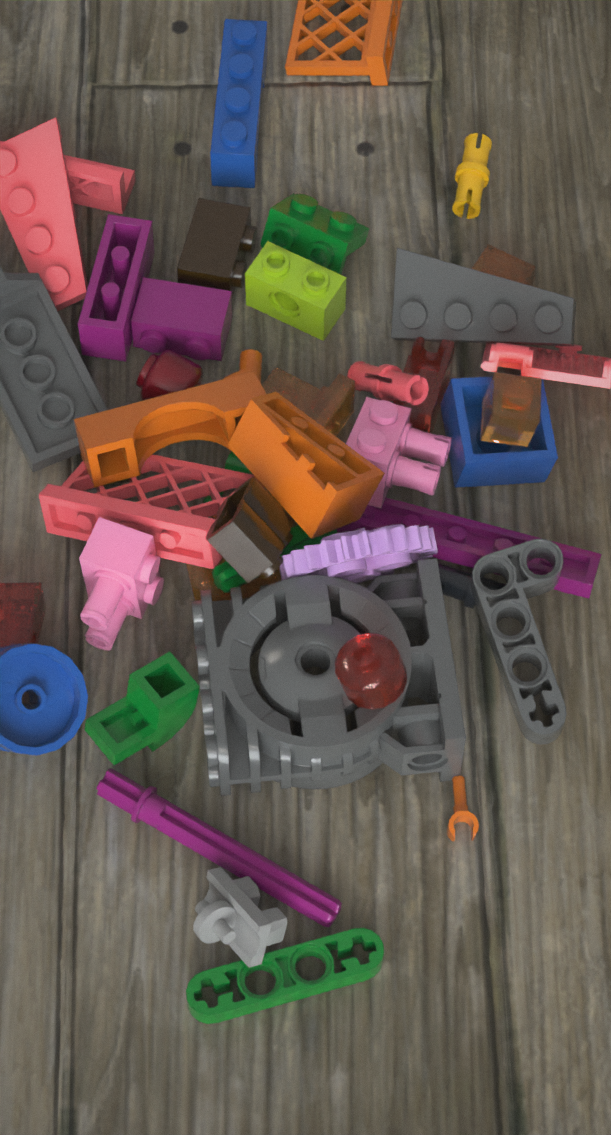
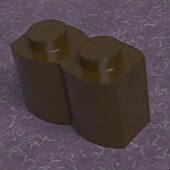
(251, 531)

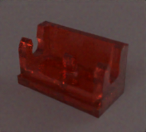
(436, 370)

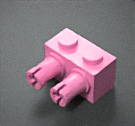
(386, 437)
(119, 579)

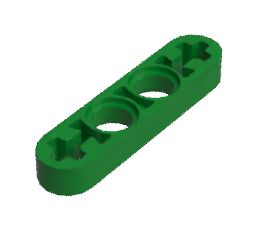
(288, 984)

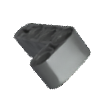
(526, 645)

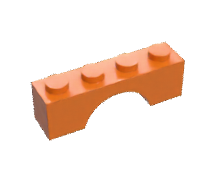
(123, 438)

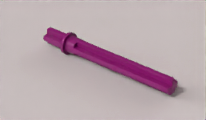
(218, 847)

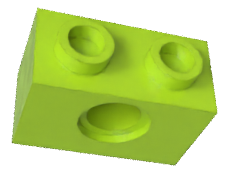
(295, 290)

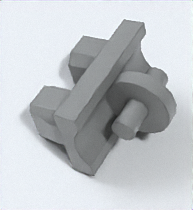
(233, 917)

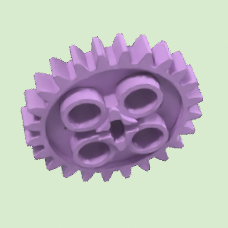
(362, 553)

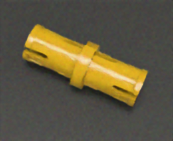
(472, 176)

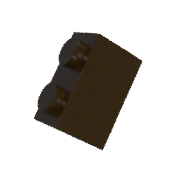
(217, 246)

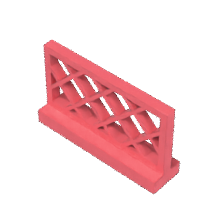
(176, 534)

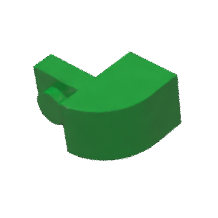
(151, 713)

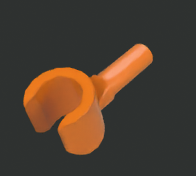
(461, 810)

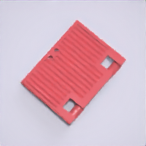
(550, 364)

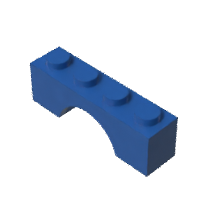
(238, 103)

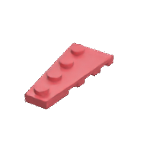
(41, 211)

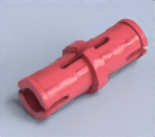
(388, 382)

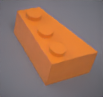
(303, 465)

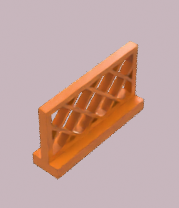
(376, 50)

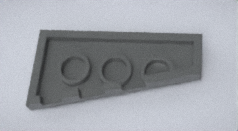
(472, 306)

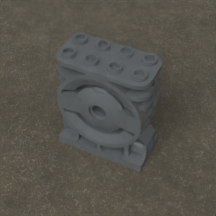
(302, 627)

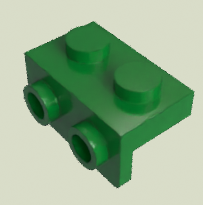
(314, 231)

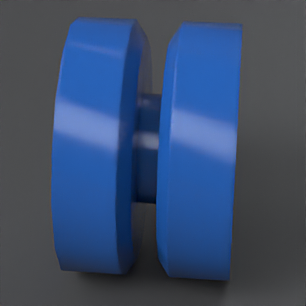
(55, 702)

